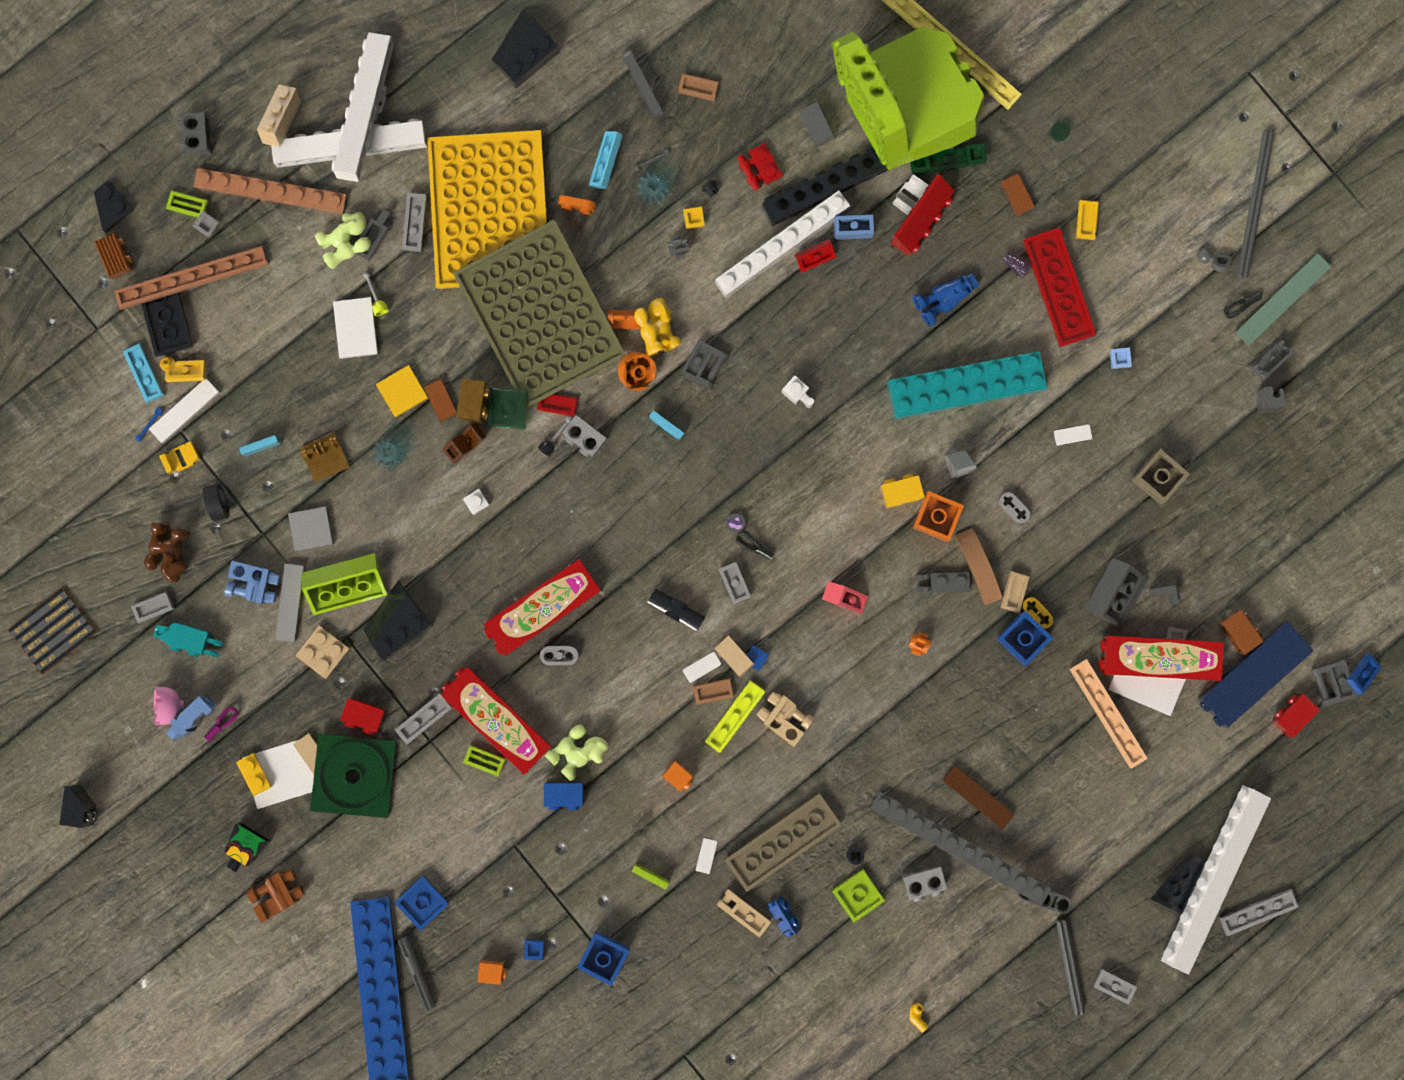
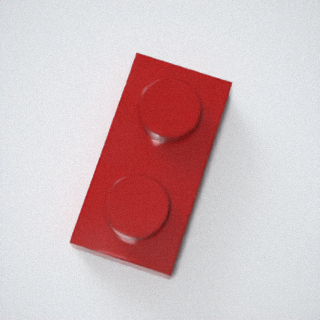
(815, 255)

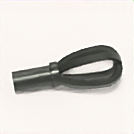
(1247, 303)
(759, 549)

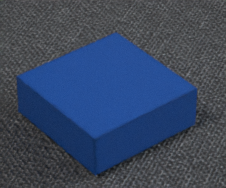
(758, 657)
(534, 949)

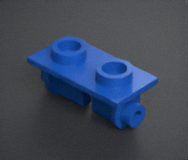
(789, 924)

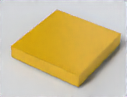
(402, 391)

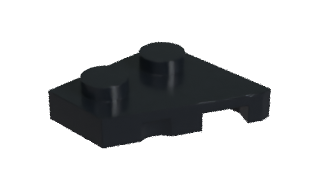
(111, 206)

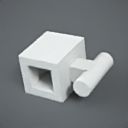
(796, 391)

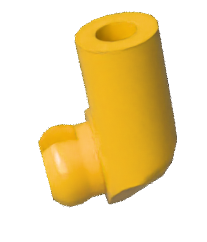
(915, 1017)

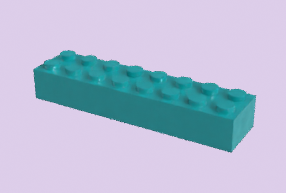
(966, 385)

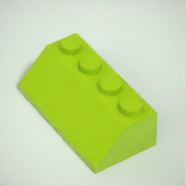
(343, 584)

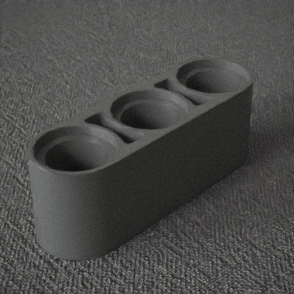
(1052, 902)

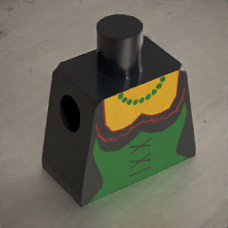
(244, 846)

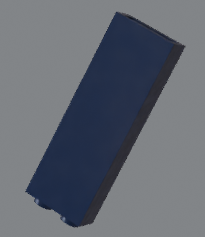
(1255, 675)

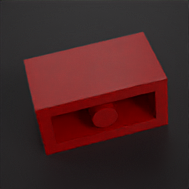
(363, 715)
(1295, 715)

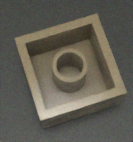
(1160, 476)

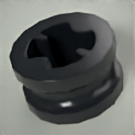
(855, 849)

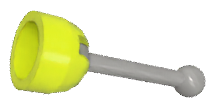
(379, 307)

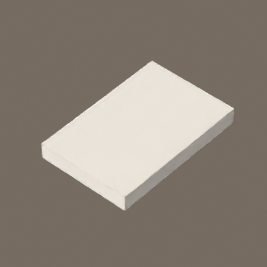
(355, 328)

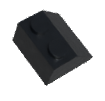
(77, 807)

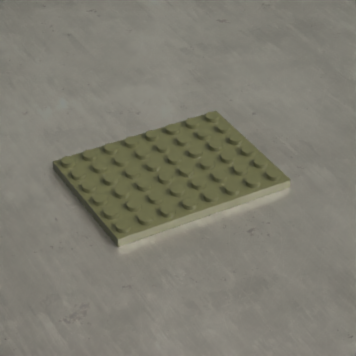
(539, 313)

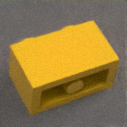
(902, 491)

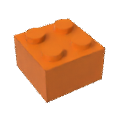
(937, 516)

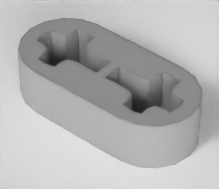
(1017, 505)

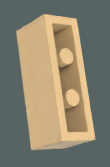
(279, 115)

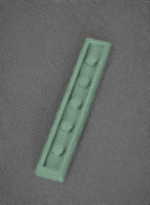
(1283, 299)

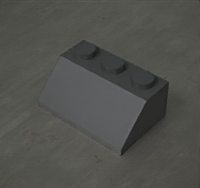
(1116, 593)

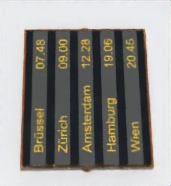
(52, 630)

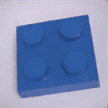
(422, 903)

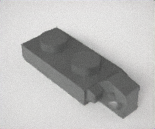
(375, 232)

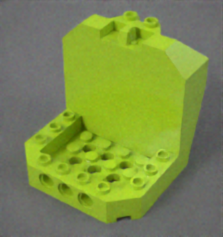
(909, 94)

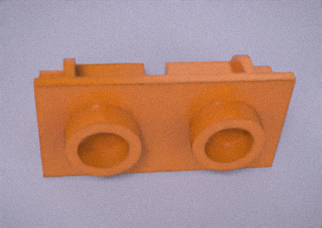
(622, 319)

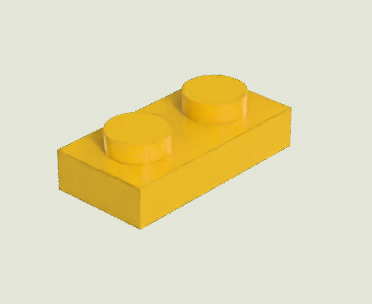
(254, 774)

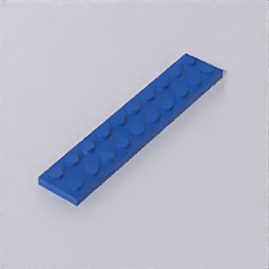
(379, 989)

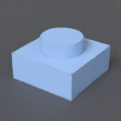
(1120, 358)

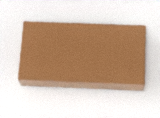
(698, 87)
(713, 691)

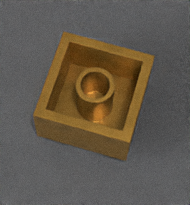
(473, 401)

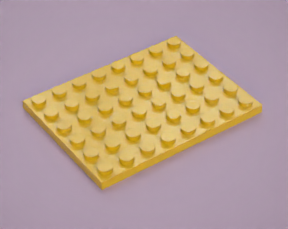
(483, 195)

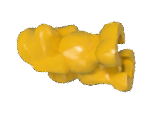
(659, 329)

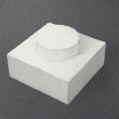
(476, 502)

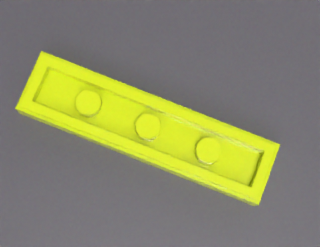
(735, 716)

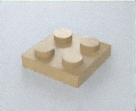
(322, 652)

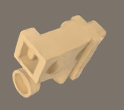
(779, 718)

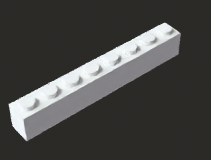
(363, 107)
(323, 145)
(782, 244)

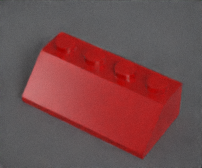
(923, 215)

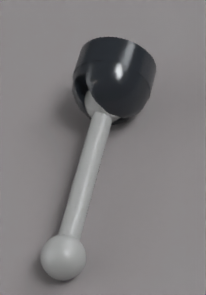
(547, 447)

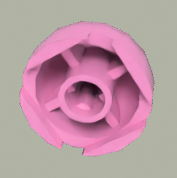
(166, 705)

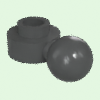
(1220, 262)

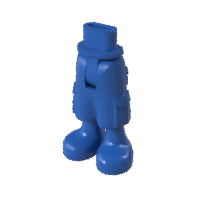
(947, 295)

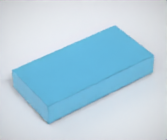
(666, 425)
(260, 445)

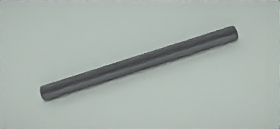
(1255, 204)

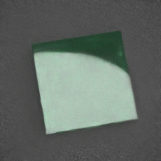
(508, 408)

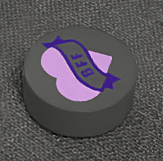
(735, 523)

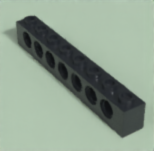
(777, 215)

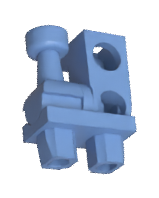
(257, 583)
(191, 717)

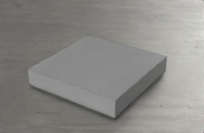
(310, 528)

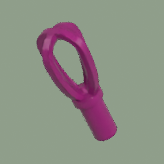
(217, 727)

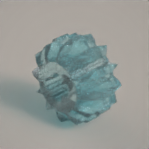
(649, 193)
(395, 450)

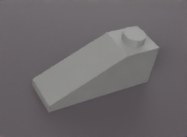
(959, 463)

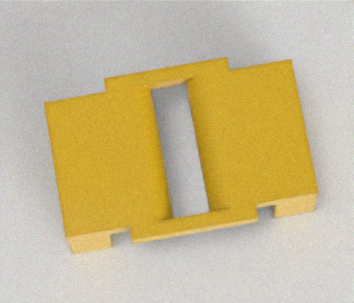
(171, 461)

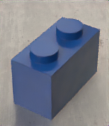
(563, 795)

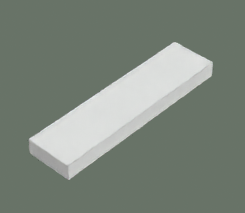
(184, 411)

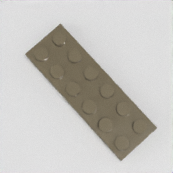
(783, 842)

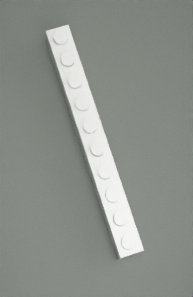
(1215, 879)

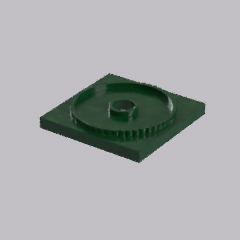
(370, 758)

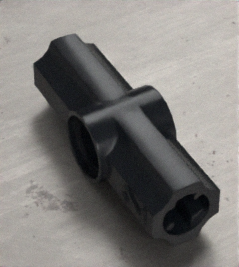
(676, 609)

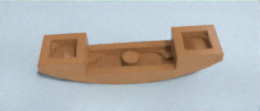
(979, 566)

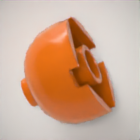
(636, 371)

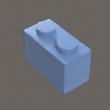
(853, 227)

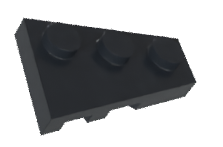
(1180, 884)

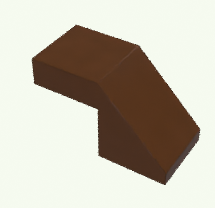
(464, 443)

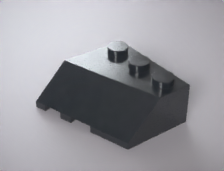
(524, 50)
(396, 623)

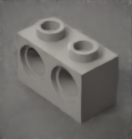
(587, 433)
(923, 877)

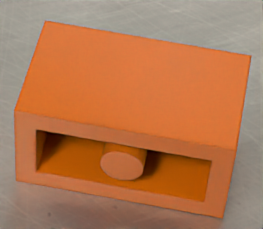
(678, 776)

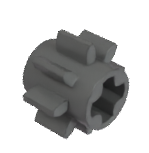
(678, 247)

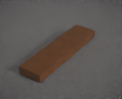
(978, 797)

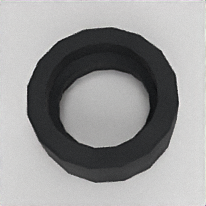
(216, 502)

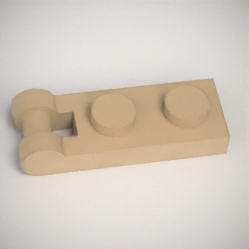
(744, 913)

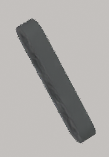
(642, 84)

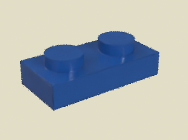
(1363, 674)

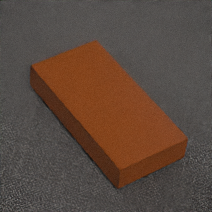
(1017, 195)
(440, 400)

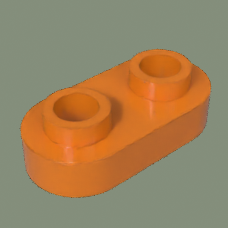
(585, 206)

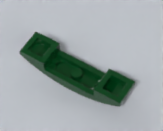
(951, 159)

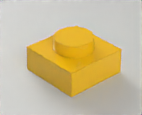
(694, 218)

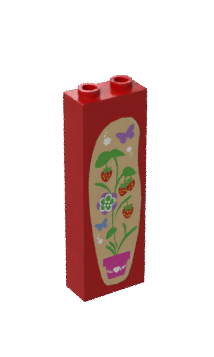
(541, 608)
(1161, 657)
(495, 719)

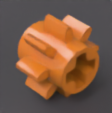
(919, 643)

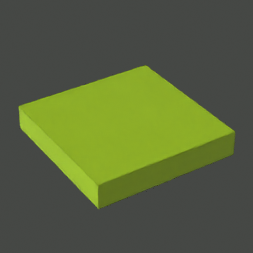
(858, 895)

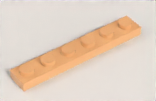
(1108, 713)

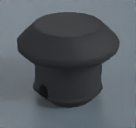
(710, 187)

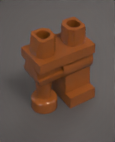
(281, 895)

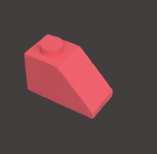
(845, 597)

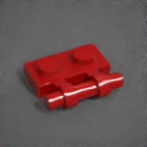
(764, 163)

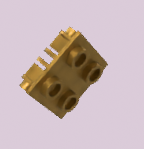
(324, 457)

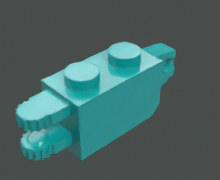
(187, 638)

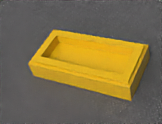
(1087, 220)

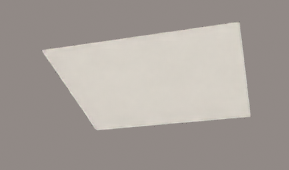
(1150, 691)
(285, 772)

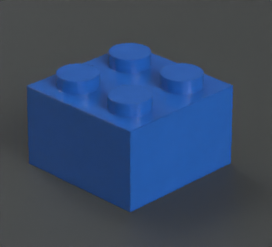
(1024, 638)
(603, 958)

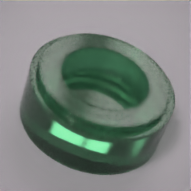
(1059, 131)

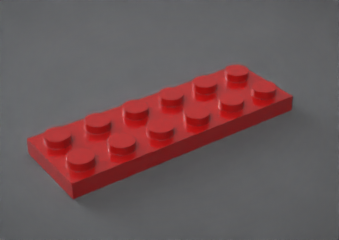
(1059, 287)

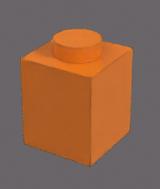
(491, 972)

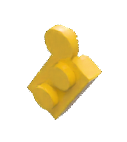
(183, 370)

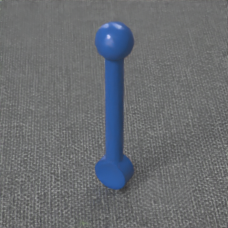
(158, 412)

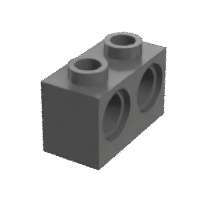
(200, 132)

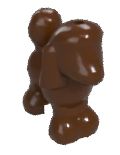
(170, 548)

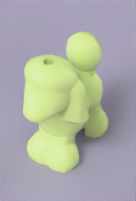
(340, 238)
(577, 757)

